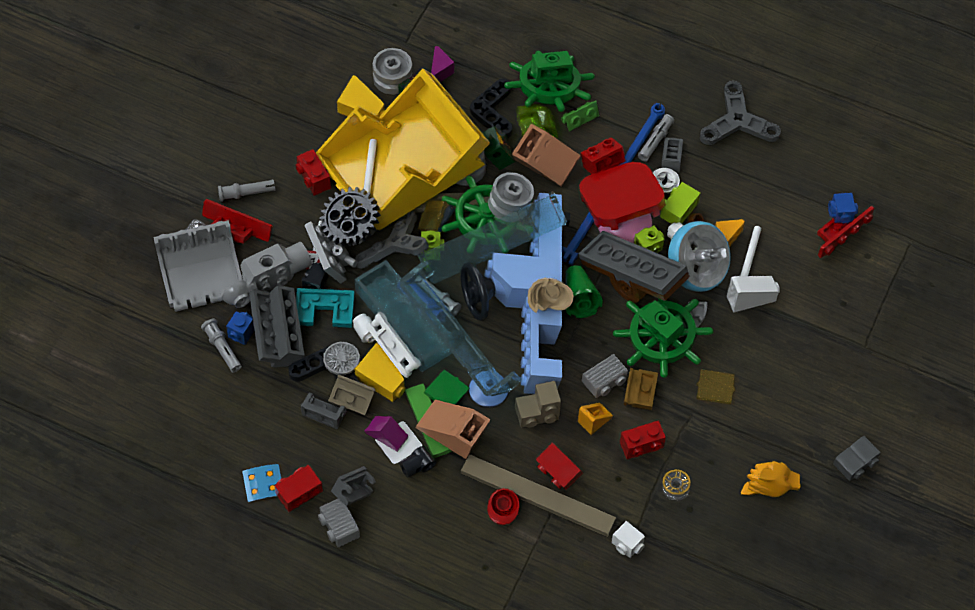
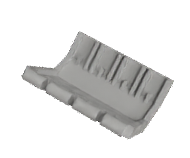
(197, 264)

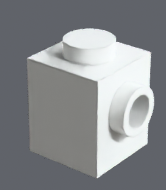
(628, 540)

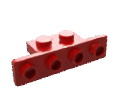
(241, 225)
(837, 233)

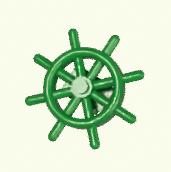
(550, 72)
(479, 214)
(665, 328)

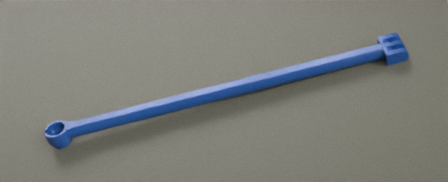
(629, 156)

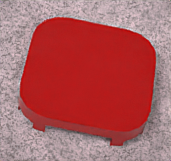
(622, 194)

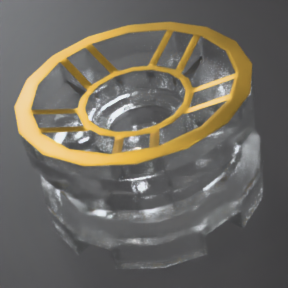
(679, 478)

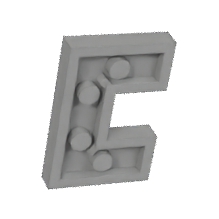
(322, 249)

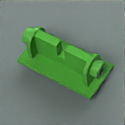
(581, 116)

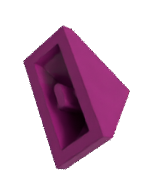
(442, 64)
(387, 432)

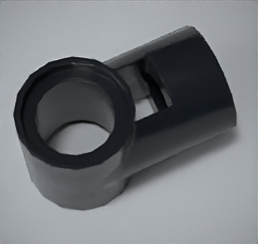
(419, 460)

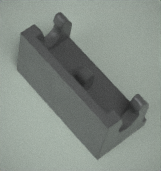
(322, 411)
(353, 486)

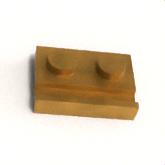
(641, 388)

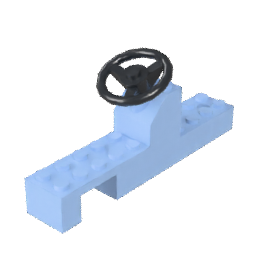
(509, 280)

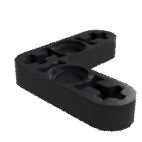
(487, 107)
(299, 365)

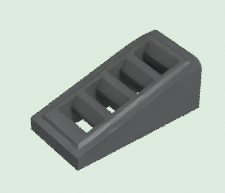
(672, 155)

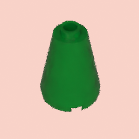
(585, 294)

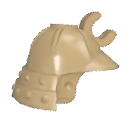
(549, 293)

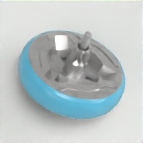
(710, 254)

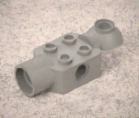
(266, 271)

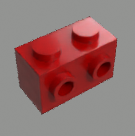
(603, 156)
(313, 172)
(642, 439)
(559, 466)
(298, 488)

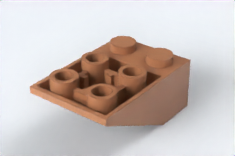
(545, 155)
(453, 426)

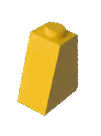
(360, 95)
(380, 373)

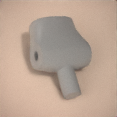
(341, 254)

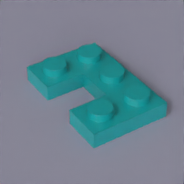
(323, 299)

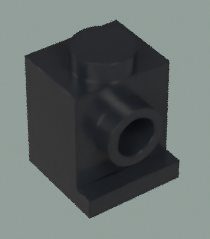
(314, 277)

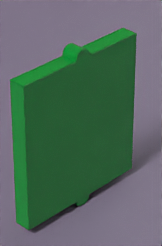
(446, 388)

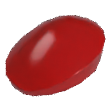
(503, 506)

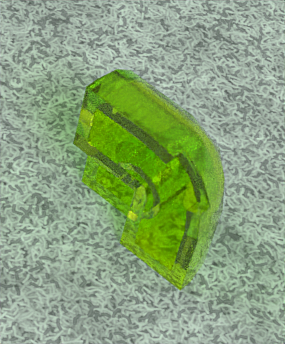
(538, 116)

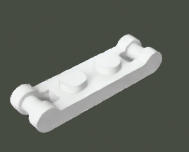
(393, 345)

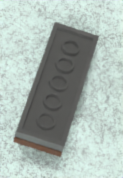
(633, 268)

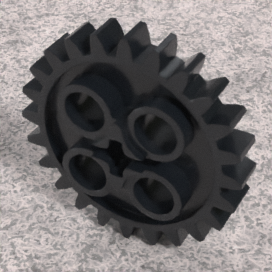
(350, 216)

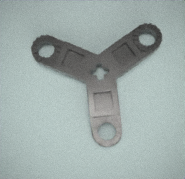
(736, 108)
(399, 241)

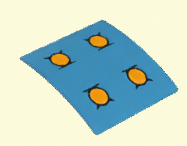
(261, 481)

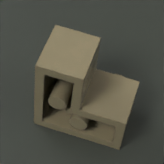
(539, 407)

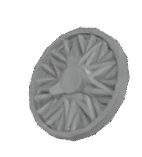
(341, 358)

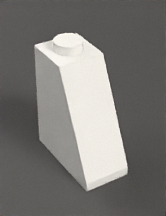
(751, 291)

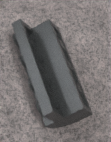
(277, 326)

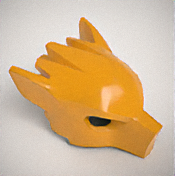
(771, 480)

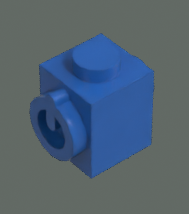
(842, 208)
(240, 327)

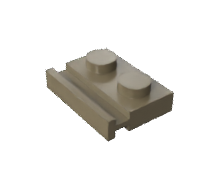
(351, 394)

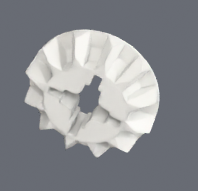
(672, 179)

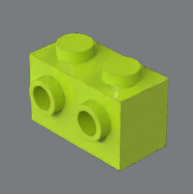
(680, 203)

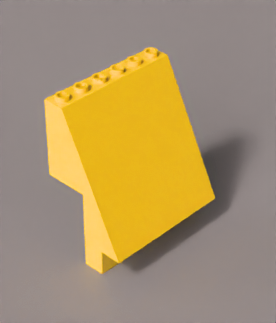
(420, 148)

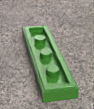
(420, 404)

